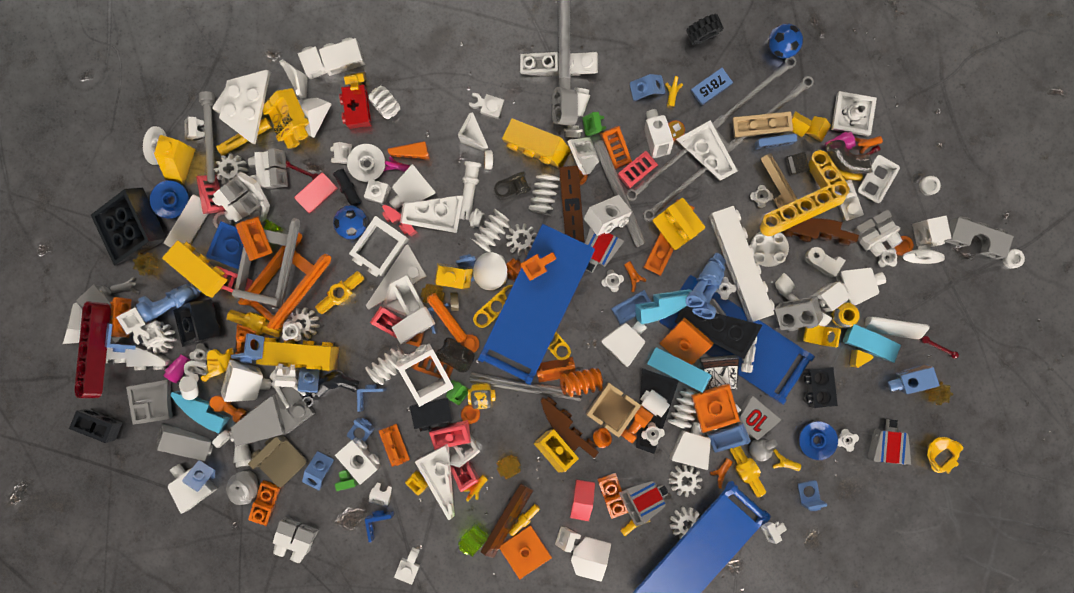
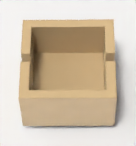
(613, 409)

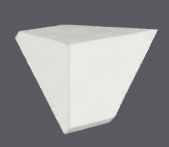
(315, 111)
(471, 134)
(403, 297)
(74, 324)

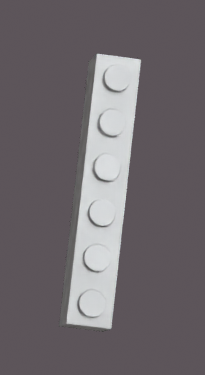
(741, 264)

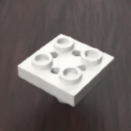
(856, 108)

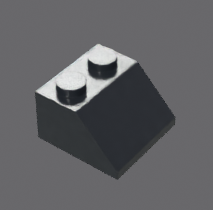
(197, 322)

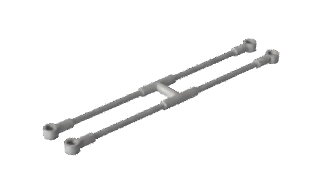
(729, 146)

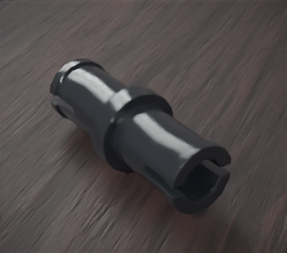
(347, 187)

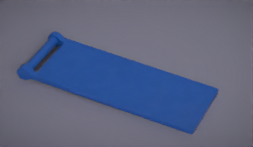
(537, 305)
(772, 355)
(706, 546)

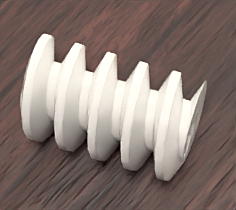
(543, 194)
(491, 231)
(385, 367)
(683, 410)

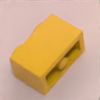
(556, 451)

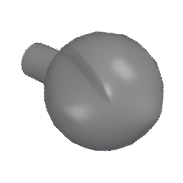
(762, 449)

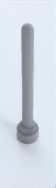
(207, 99)

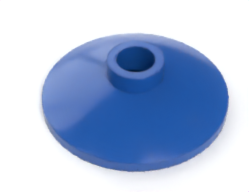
(161, 197)
(827, 440)

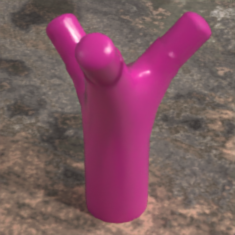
(394, 165)

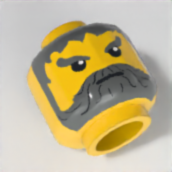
(845, 315)
(481, 396)

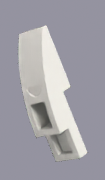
(548, 63)
(139, 358)

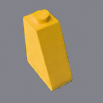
(174, 158)

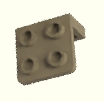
(278, 460)

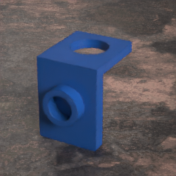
(377, 516)

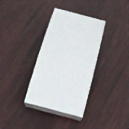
(413, 325)

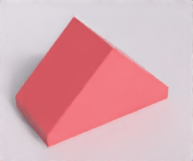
(385, 320)
(465, 476)
(582, 500)

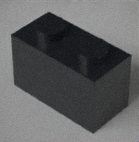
(431, 414)

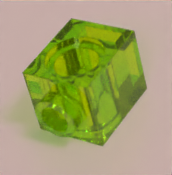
(472, 540)

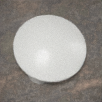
(769, 249)
(490, 271)

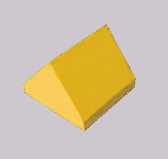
(800, 124)
(818, 128)
(859, 358)
(416, 482)

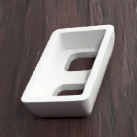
(882, 184)

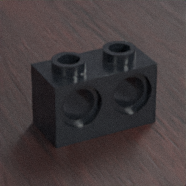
(826, 386)
(95, 425)

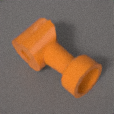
(219, 405)
(642, 418)

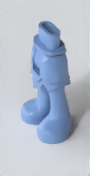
(712, 278)
(177, 297)

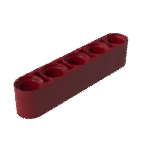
(92, 350)

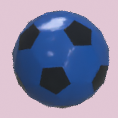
(785, 40)
(350, 222)

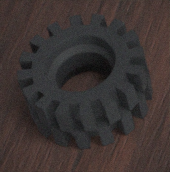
(704, 29)

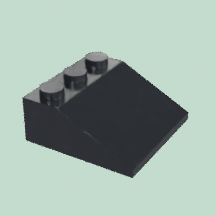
(128, 225)

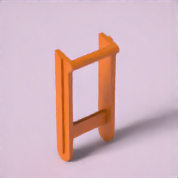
(312, 274)

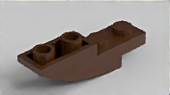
(826, 228)
(561, 422)

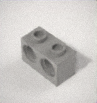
(797, 310)

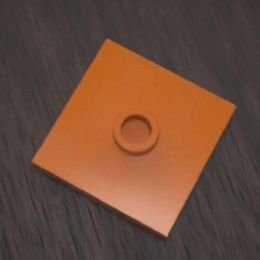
(686, 342)
(715, 408)
(525, 551)

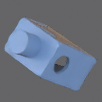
(922, 378)

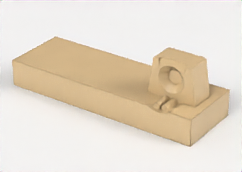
(762, 124)
(787, 194)

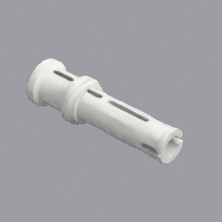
(469, 180)

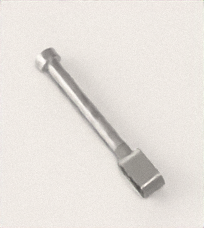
(563, 97)

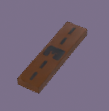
(572, 202)
(506, 521)

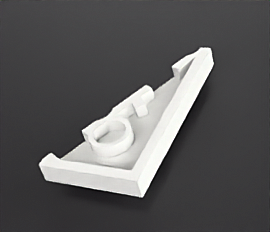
(404, 265)
(437, 473)

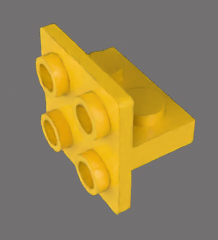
(678, 223)

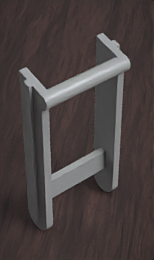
(288, 240)

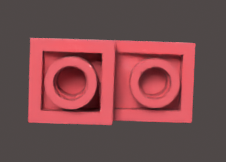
(392, 215)

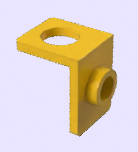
(819, 335)

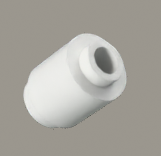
(654, 403)

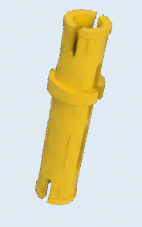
(238, 140)

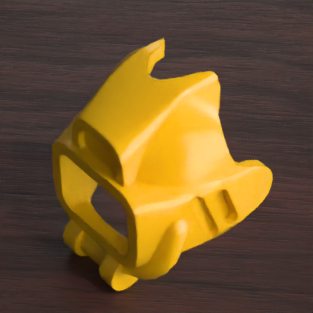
(217, 362)
(937, 447)

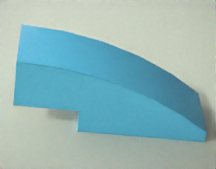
(662, 307)
(872, 343)
(679, 369)
(201, 412)

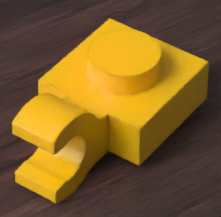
(355, 80)

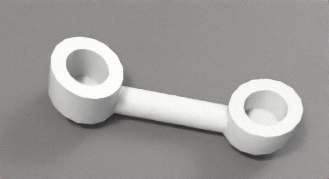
(786, 286)

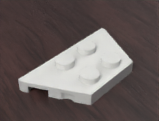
(244, 103)

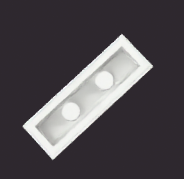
(187, 223)
(896, 327)

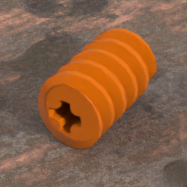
(581, 381)

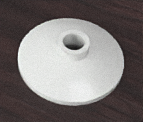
(150, 143)
(359, 156)
(923, 255)

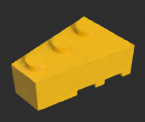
(536, 143)
(195, 268)

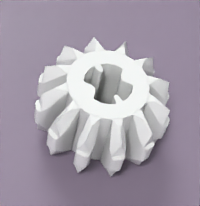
(384, 102)
(227, 164)
(515, 237)
(310, 322)
(162, 345)
(689, 473)
(678, 521)

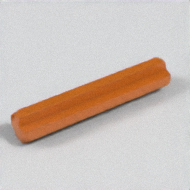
(446, 317)

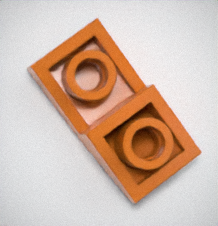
(610, 489)
(264, 504)

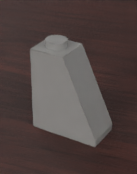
(259, 423)
(183, 443)

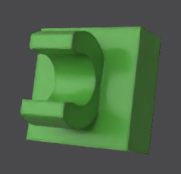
(592, 123)
(458, 393)
(345, 481)

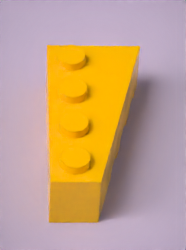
(300, 355)

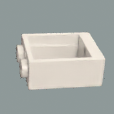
(402, 241)
(432, 390)

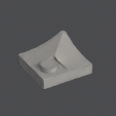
(150, 401)
(297, 410)

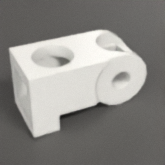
(818, 259)

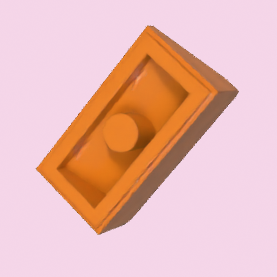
(253, 238)

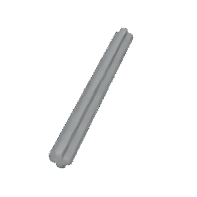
(617, 189)
(521, 386)

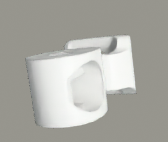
(188, 384)

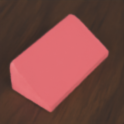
(315, 192)
(453, 435)

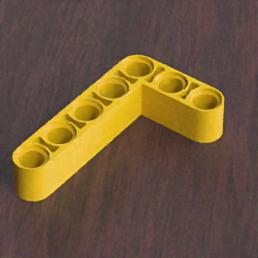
(811, 202)
(492, 316)

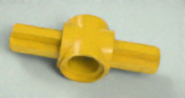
(332, 299)
(254, 321)
(748, 471)

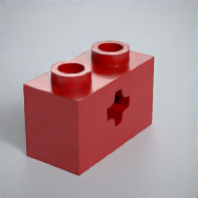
(361, 116)

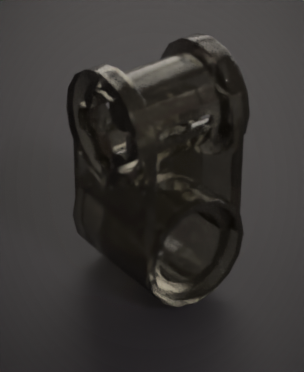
(513, 186)
(455, 354)

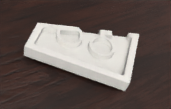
(709, 150)
(434, 213)

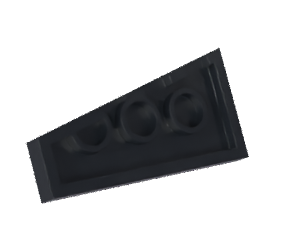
(725, 331)
(666, 388)

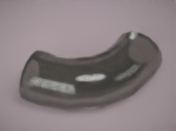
(846, 160)

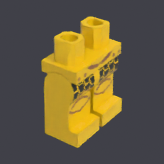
(287, 117)

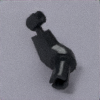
(331, 381)

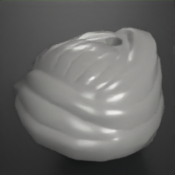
(242, 487)

